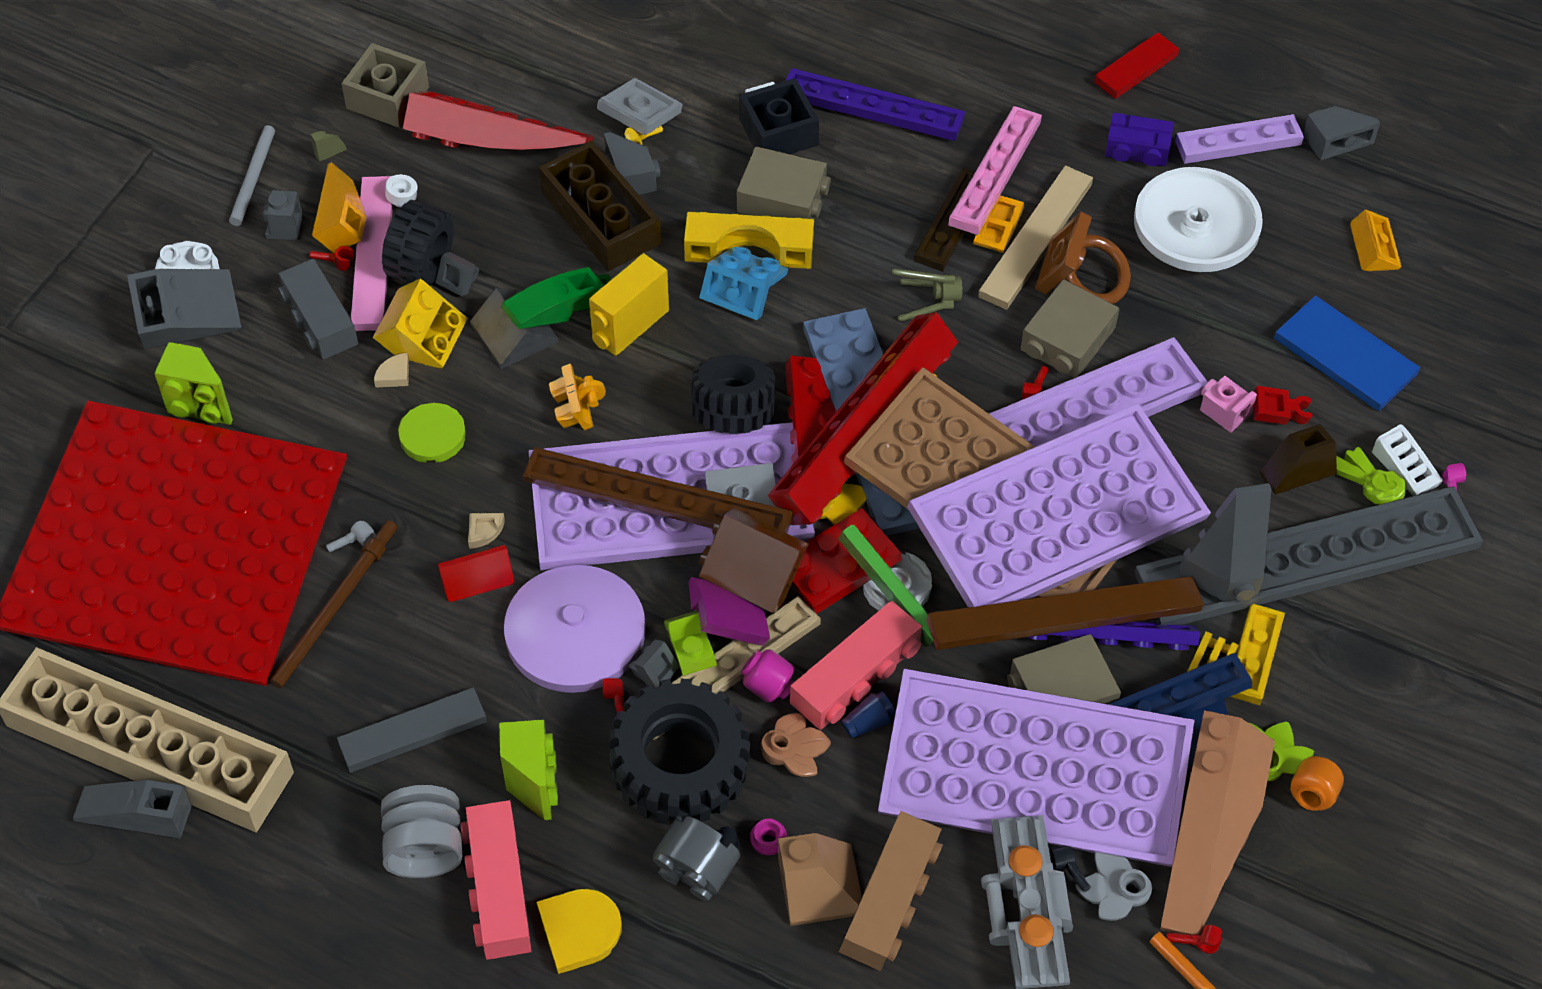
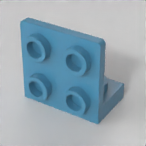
(741, 281)

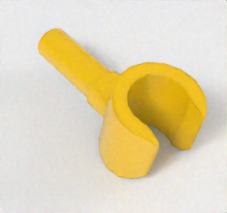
(637, 137)

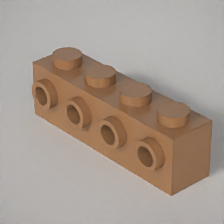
(890, 892)

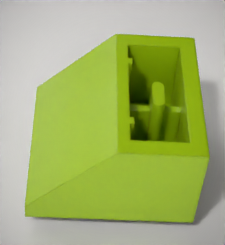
(191, 385)
(529, 764)

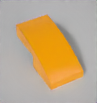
(1000, 224)

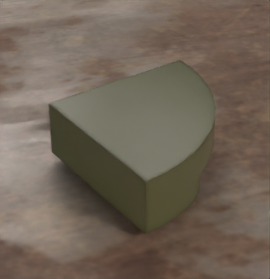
(326, 145)

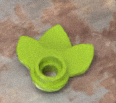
(1285, 755)

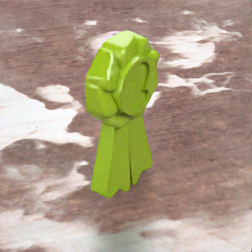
(1378, 485)

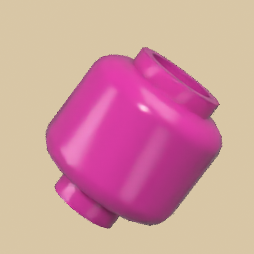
(768, 675)

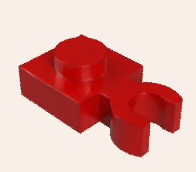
(1276, 407)

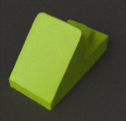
(689, 643)

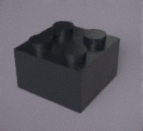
(779, 118)

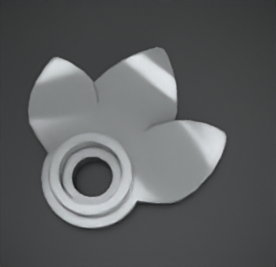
(1110, 885)

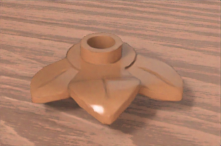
(797, 745)

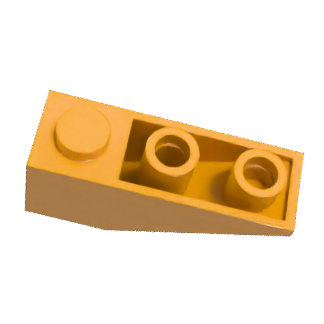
(340, 211)

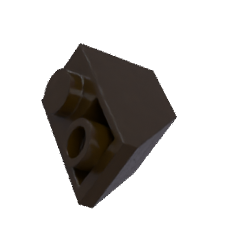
(1301, 460)

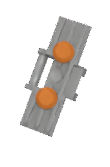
(1042, 898)

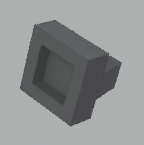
(456, 273)
(655, 664)

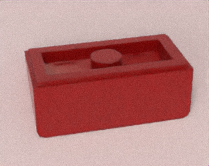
(476, 573)

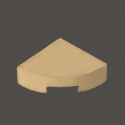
(393, 372)
(484, 528)

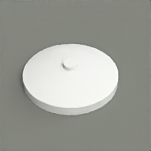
(1198, 219)

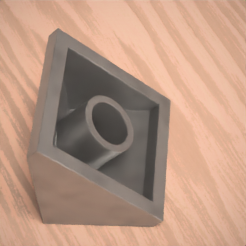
(502, 337)

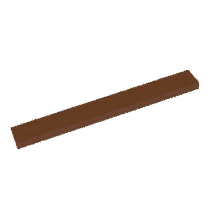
(643, 491)
(1064, 612)

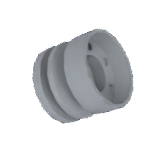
(421, 831)

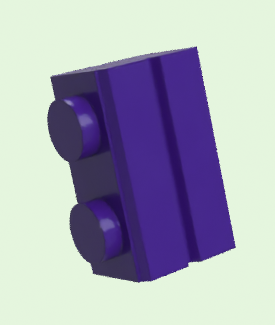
(1139, 139)

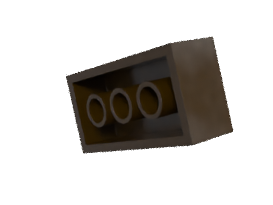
(600, 205)

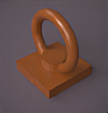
(1067, 253)

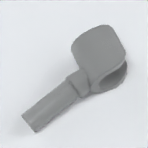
(360, 531)

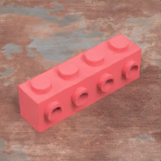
(856, 665)
(498, 880)

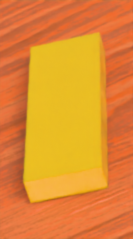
(1258, 649)

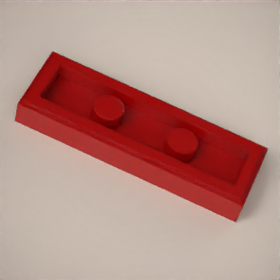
(1136, 65)

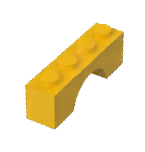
(713, 234)

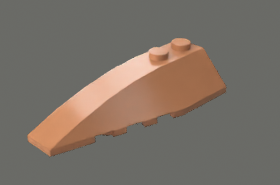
(1217, 816)

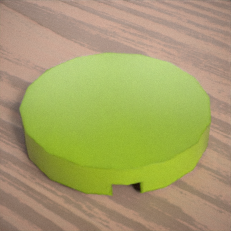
(432, 432)

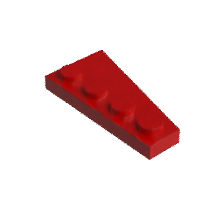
(810, 401)

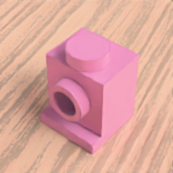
(1227, 403)

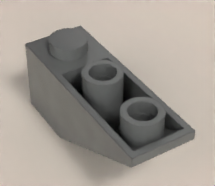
(136, 806)

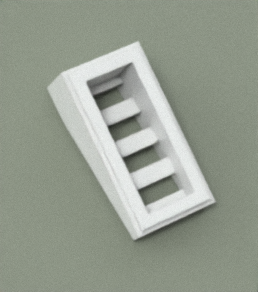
(1398, 442)

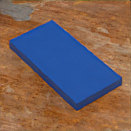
(1347, 353)

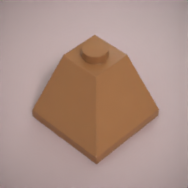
(818, 878)

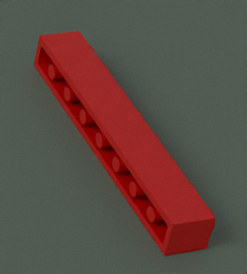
(820, 468)

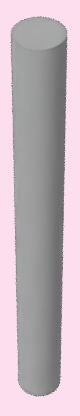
(252, 175)

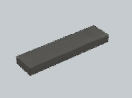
(411, 729)

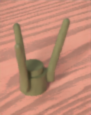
(945, 287)

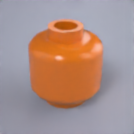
(1317, 783)

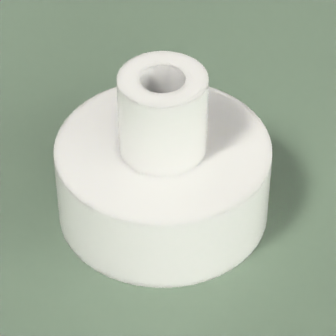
(400, 189)

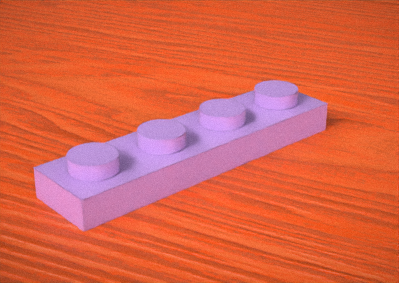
(1239, 139)

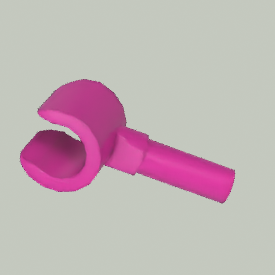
(1454, 474)

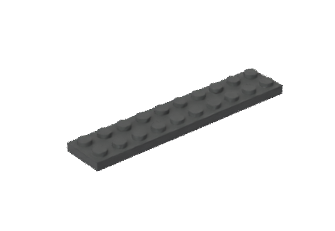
(1343, 550)

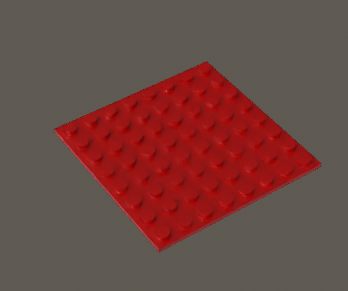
(172, 543)

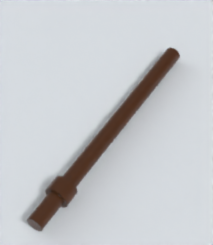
(371, 552)

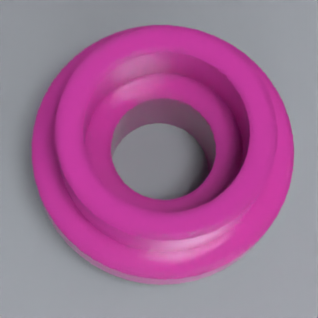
(764, 828)

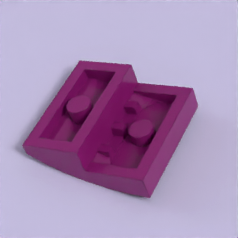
(727, 613)

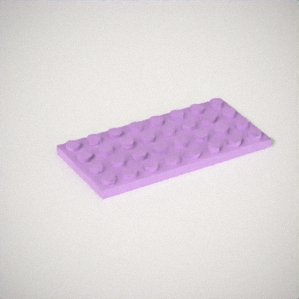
(1058, 510)
(593, 531)
(991, 751)

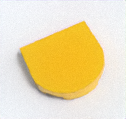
(580, 927)

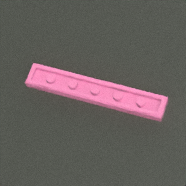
(995, 170)
(369, 278)

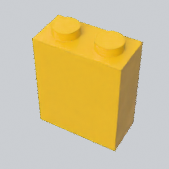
(629, 304)

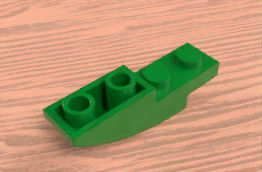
(554, 298)

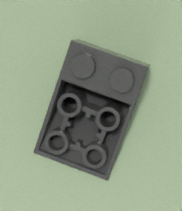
(182, 304)

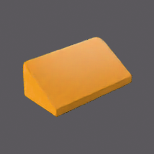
(1374, 242)

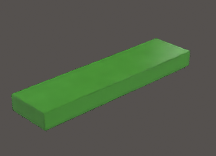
(884, 578)

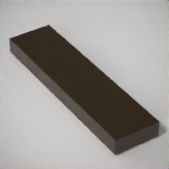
(941, 238)

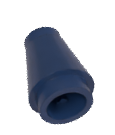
(869, 715)

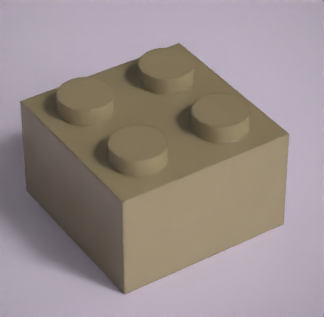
(382, 84)

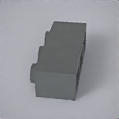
(317, 309)

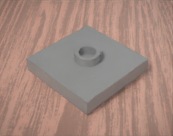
(639, 106)
(743, 482)

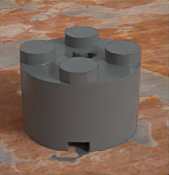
(695, 857)

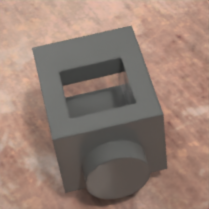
(283, 215)

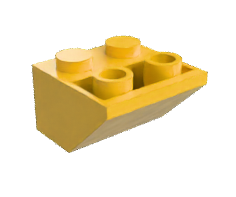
(420, 325)

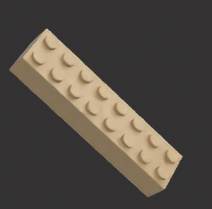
(145, 738)

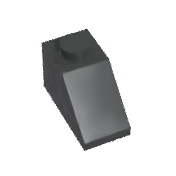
(1339, 131)
(632, 162)

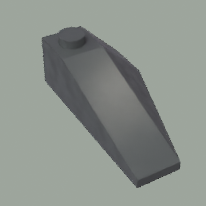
(1233, 551)

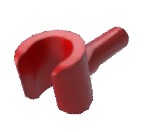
(341, 257)
(1031, 389)
(614, 690)
(1207, 942)

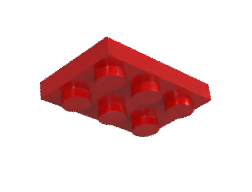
(830, 570)

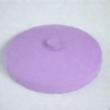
(574, 628)

